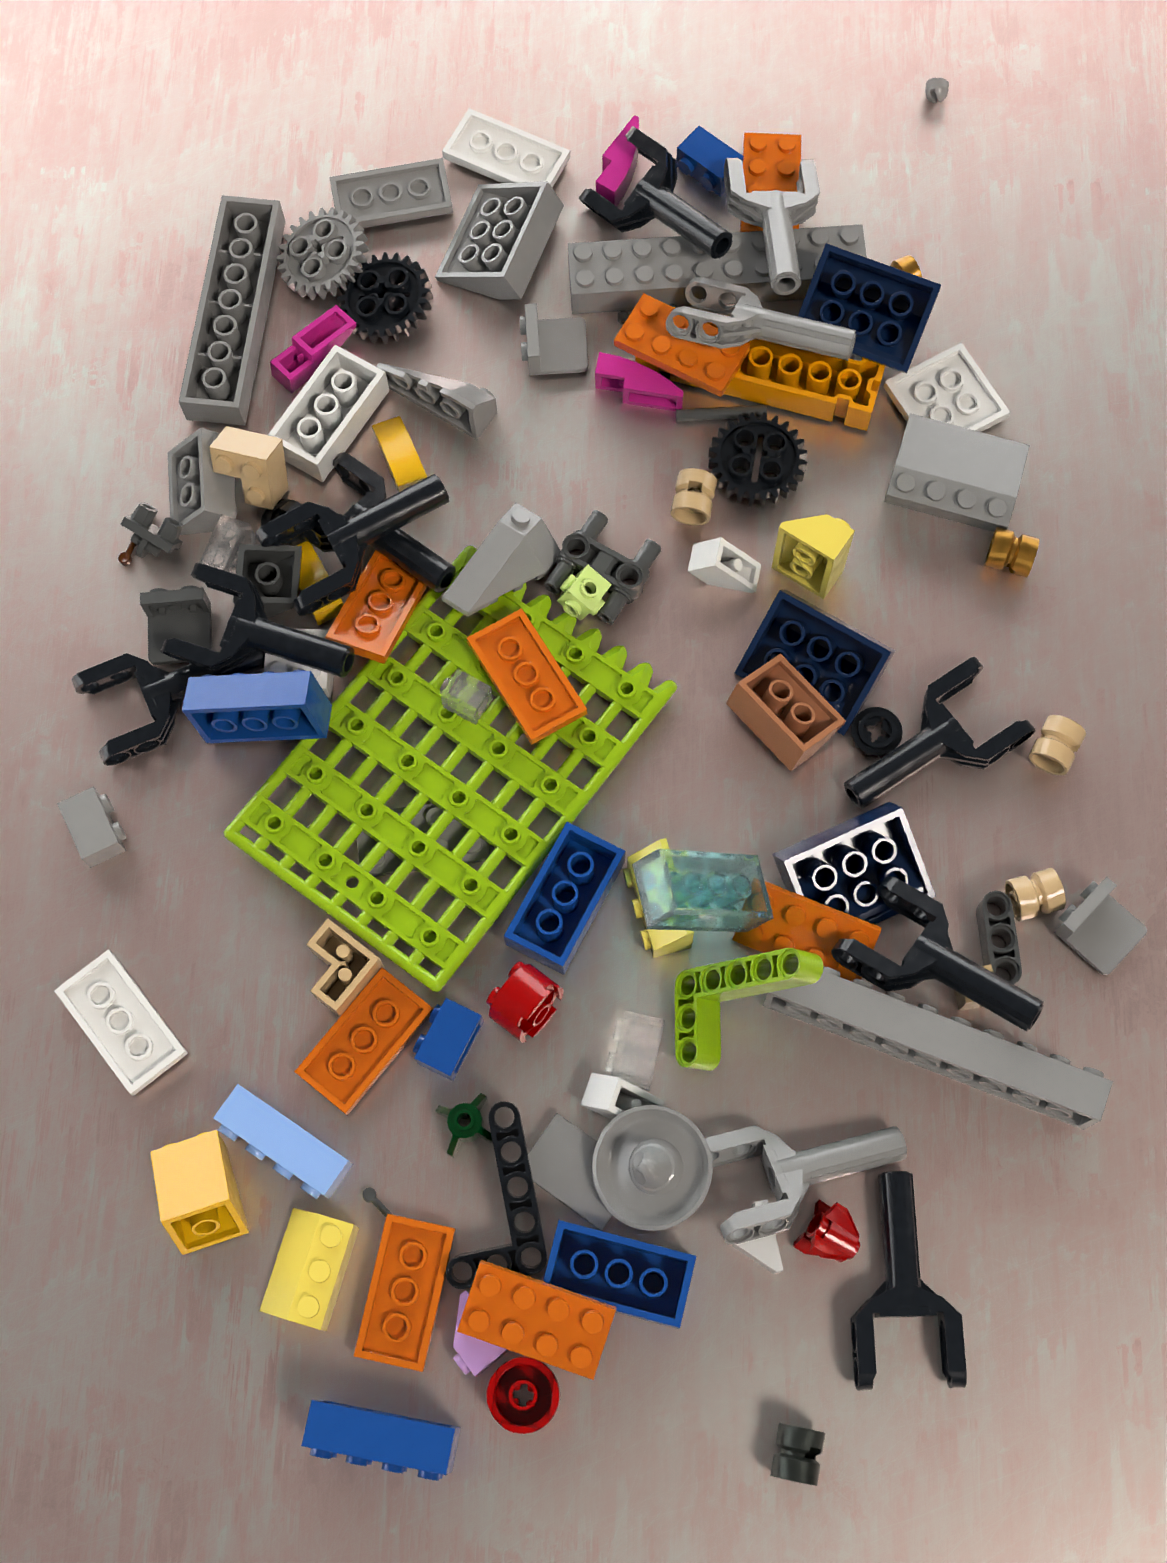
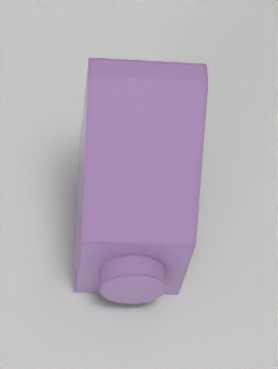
(473, 1353)

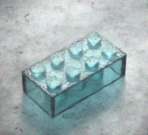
(702, 891)

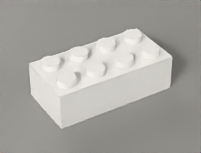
(330, 412)

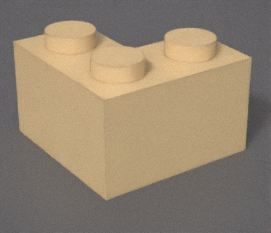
(255, 460)
(349, 967)

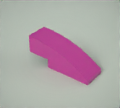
(618, 166)
(310, 347)
(637, 383)

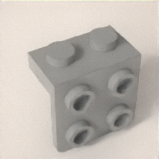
(553, 344)
(1100, 928)

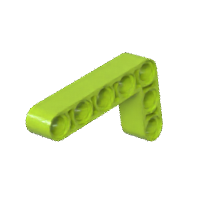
(704, 987)

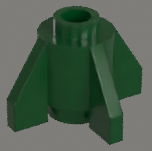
(467, 1133)

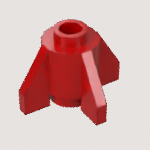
(830, 1233)

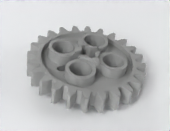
(322, 253)

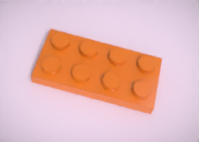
(770, 165)
(702, 365)
(377, 609)
(526, 676)
(807, 927)
(364, 1041)
(405, 1292)
(537, 1319)

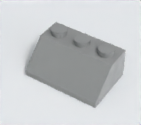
(196, 491)

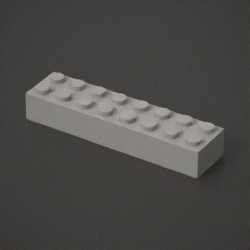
(232, 311)

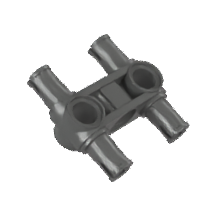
(606, 562)

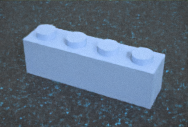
(282, 1141)

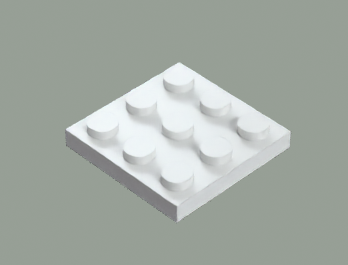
(949, 391)

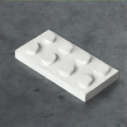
(504, 151)
(121, 1022)

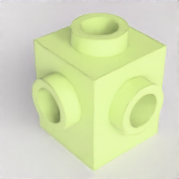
(583, 593)

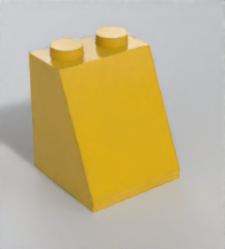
(198, 1192)

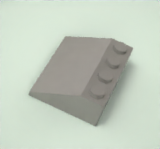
(501, 239)
(957, 473)

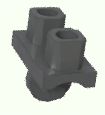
(148, 535)

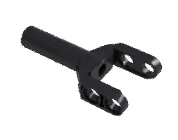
(655, 199)
(350, 535)
(396, 546)
(252, 631)
(161, 691)
(938, 738)
(935, 959)
(903, 1290)

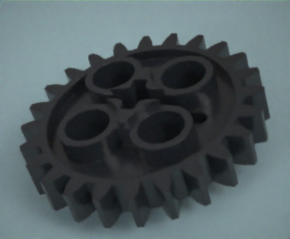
(387, 297)
(786, 463)

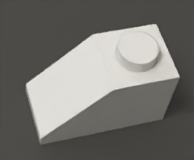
(724, 565)
(613, 1095)

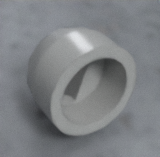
(936, 89)

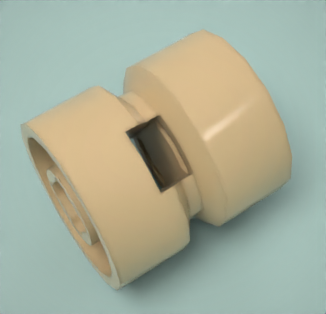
(693, 496)
(1057, 745)
(1040, 893)

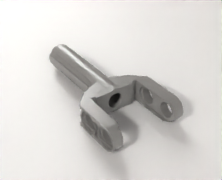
(776, 214)
(753, 322)
(793, 1172)

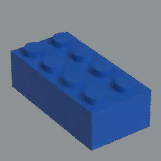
(257, 707)
(565, 898)
(621, 1272)
(381, 1437)

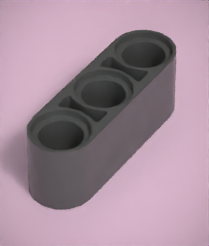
(1003, 926)

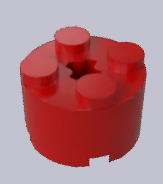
(524, 1001)
(507, 1408)

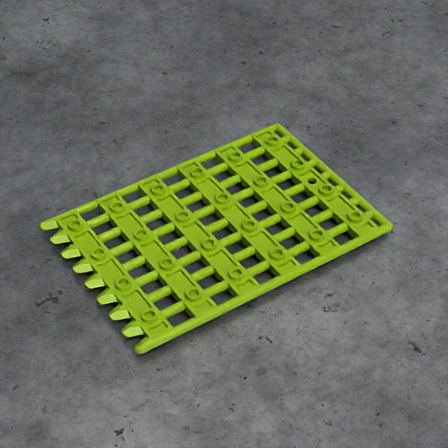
(435, 784)

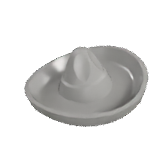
(652, 1167)

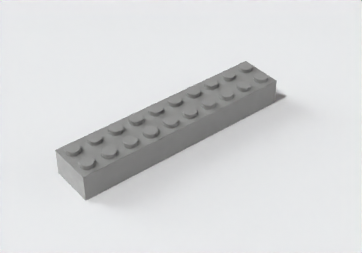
(618, 272)
(948, 1047)

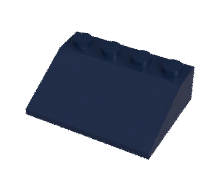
(874, 299)
(823, 649)
(852, 860)

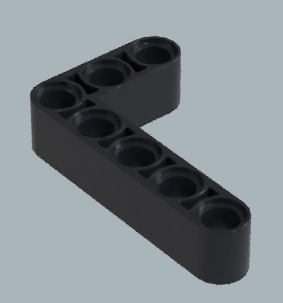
(513, 1206)

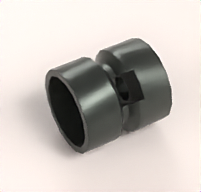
(797, 1454)

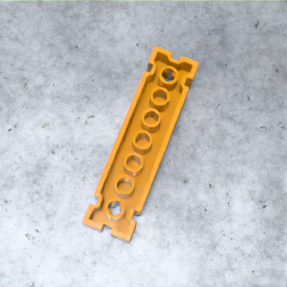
(804, 382)

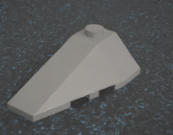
(449, 399)
(508, 557)

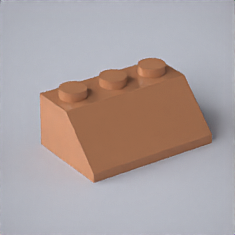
(785, 711)

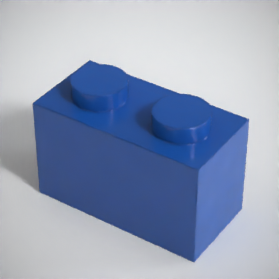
(704, 159)
(448, 1038)

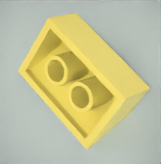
(813, 551)
(659, 941)
(309, 1269)

